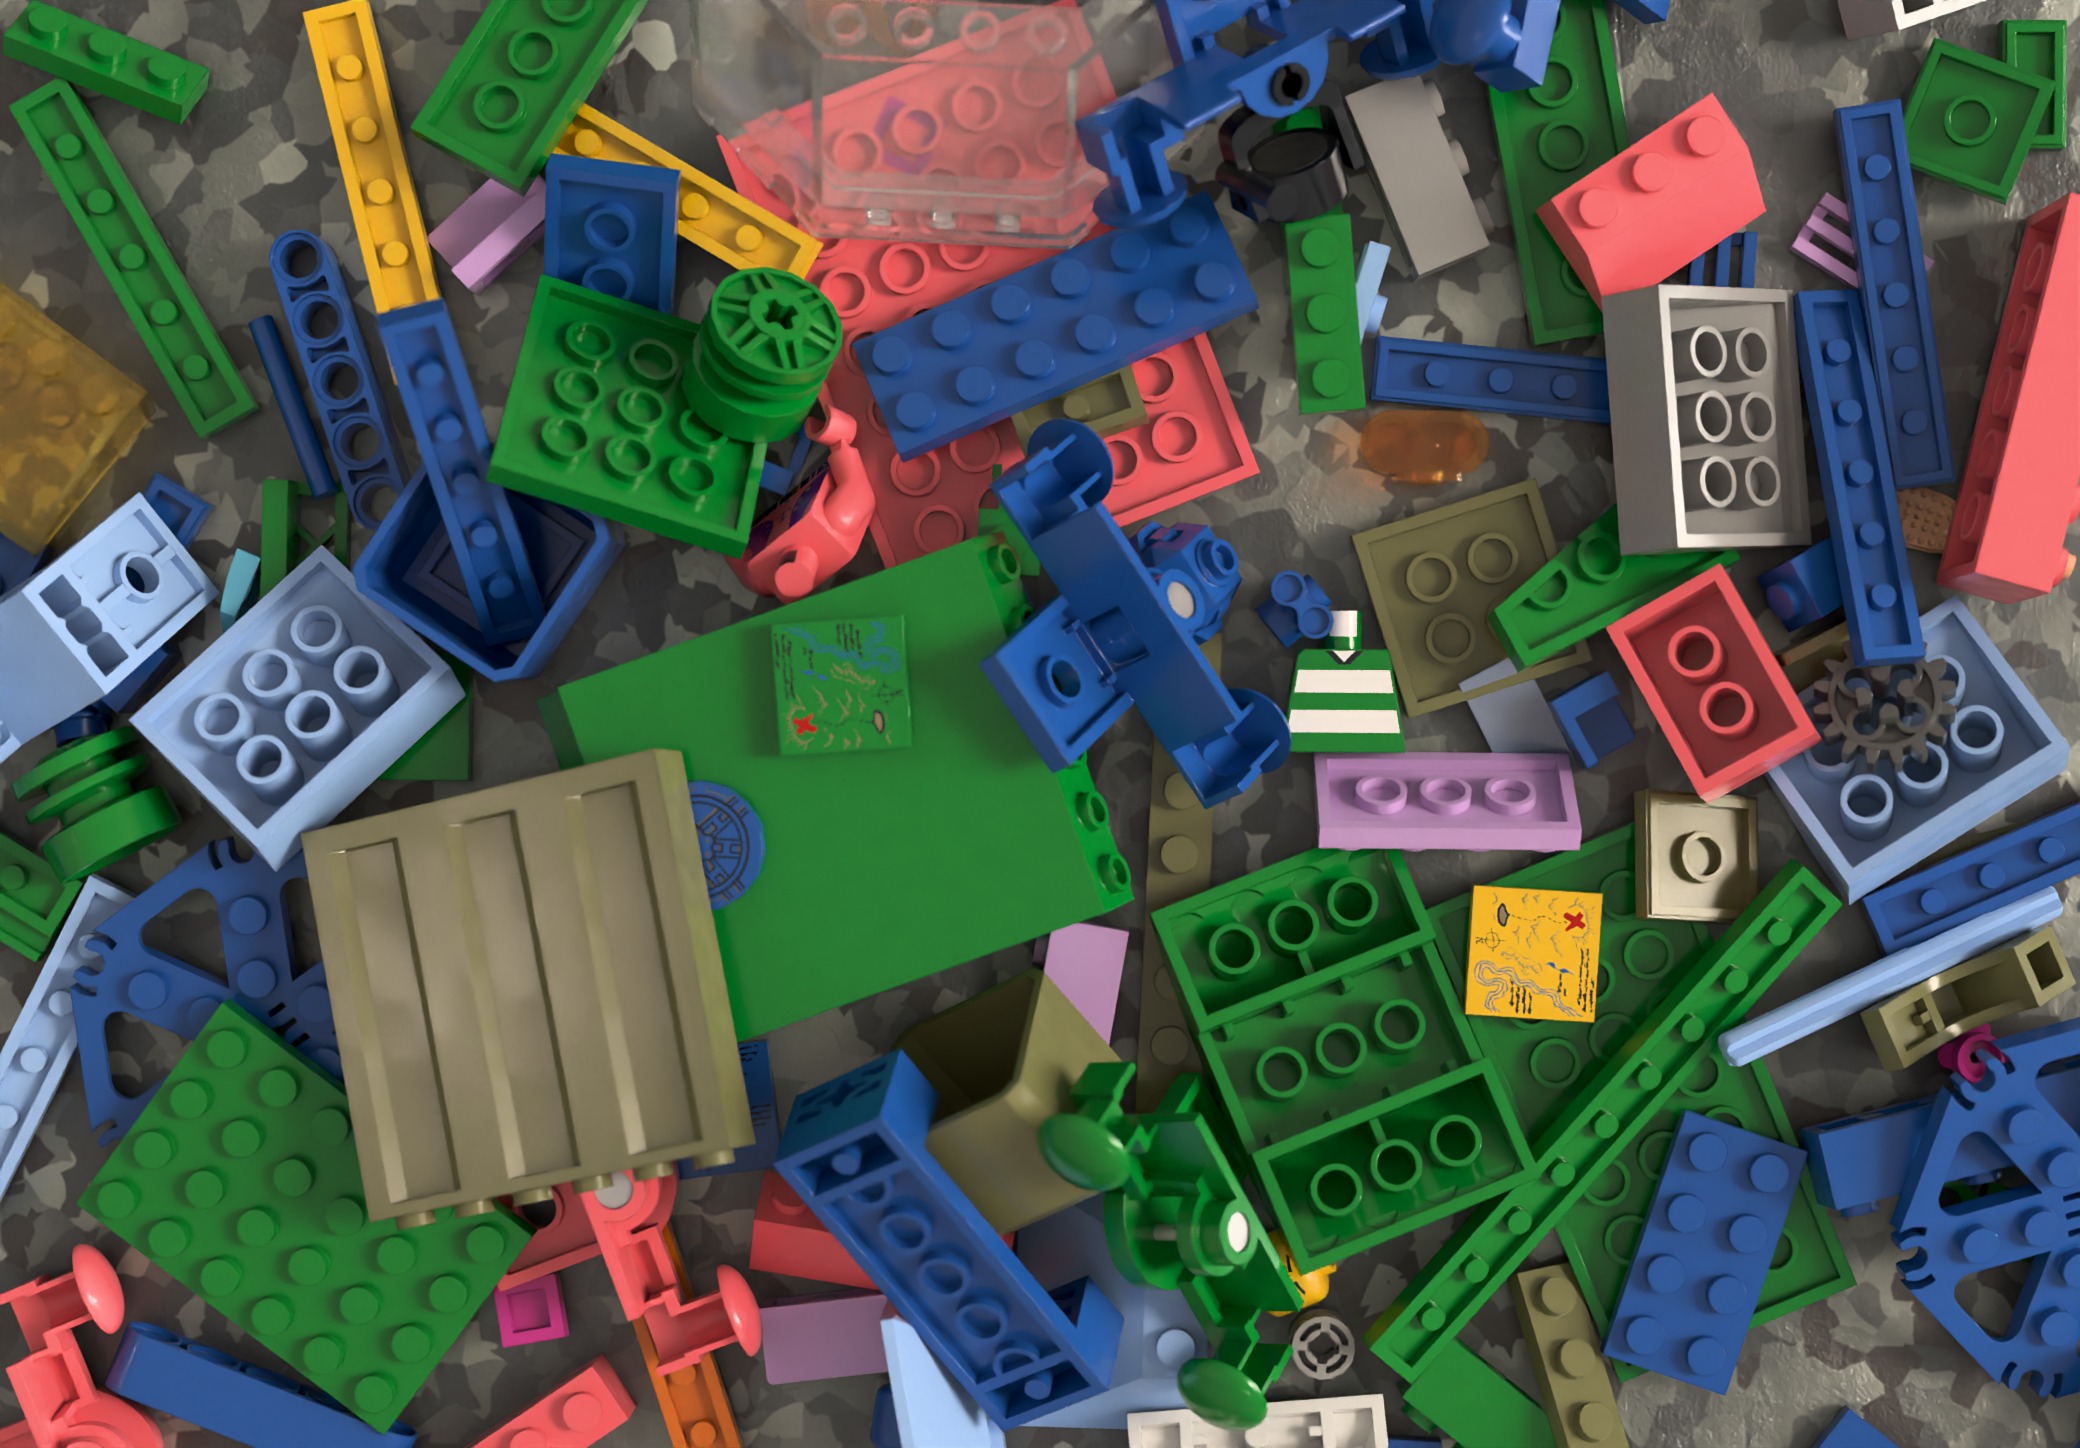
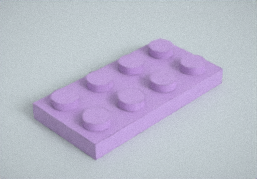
(1445, 801)

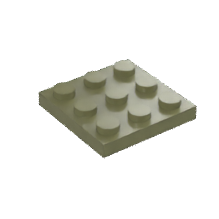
(1439, 581)

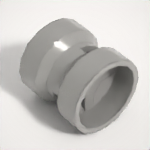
(1321, 1330)

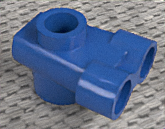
(1296, 608)

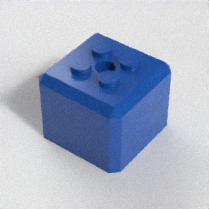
(418, 579)

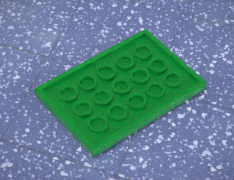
(258, 1205)

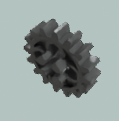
(1892, 738)

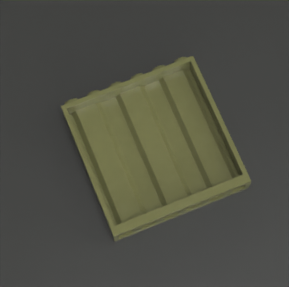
(528, 990)

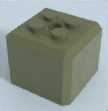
(998, 1074)

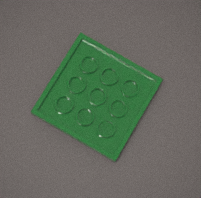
(608, 429)

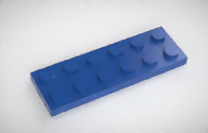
(1054, 327)

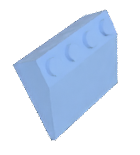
(298, 707)
(1884, 821)

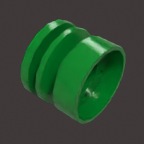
(761, 355)
(95, 803)

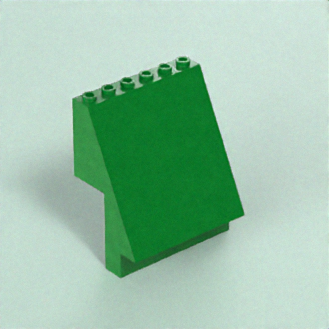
(873, 855)

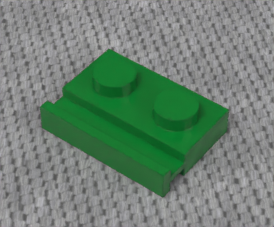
(31, 898)

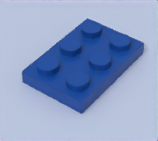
(613, 228)

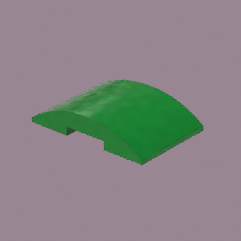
(1340, 1051)

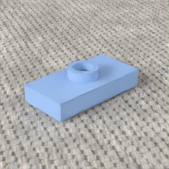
(1368, 278)

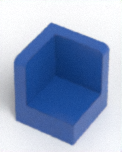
(1591, 719)

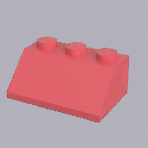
(1657, 203)

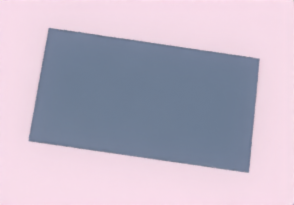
(1515, 716)

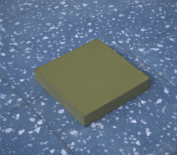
(1695, 856)

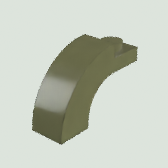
(1970, 994)

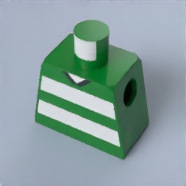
(1343, 695)

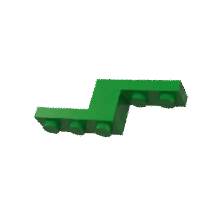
(1322, 301)

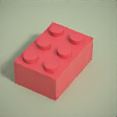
(1713, 684)

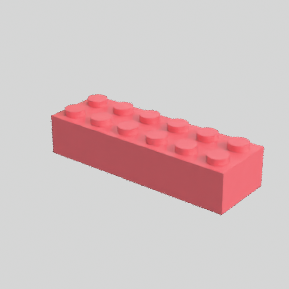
(2026, 437)

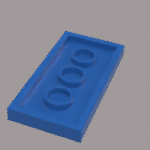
(1703, 1251)

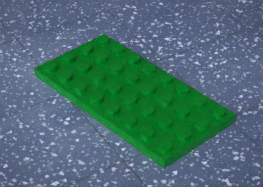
(1552, 1061)

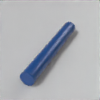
(293, 407)

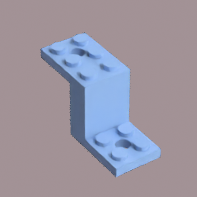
(83, 625)

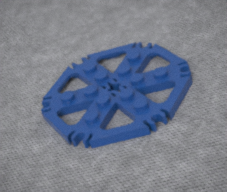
(184, 997)
(2005, 1225)

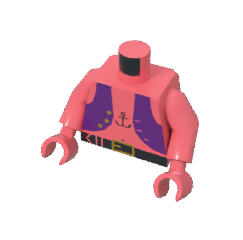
(816, 525)

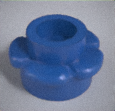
(81, 724)

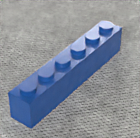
(1871, 1152)

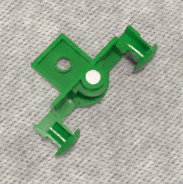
(1181, 1224)

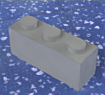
(1418, 174)

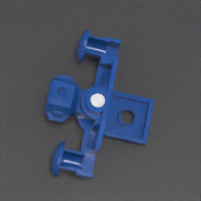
(1124, 626)

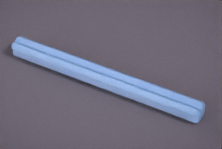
(1886, 978)

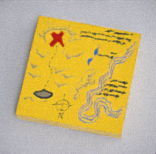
(1532, 953)

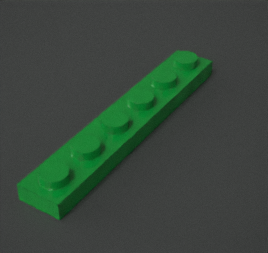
(134, 257)

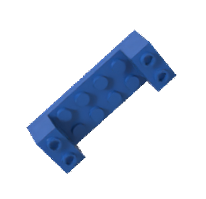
(865, 1173)

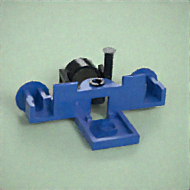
(1284, 175)

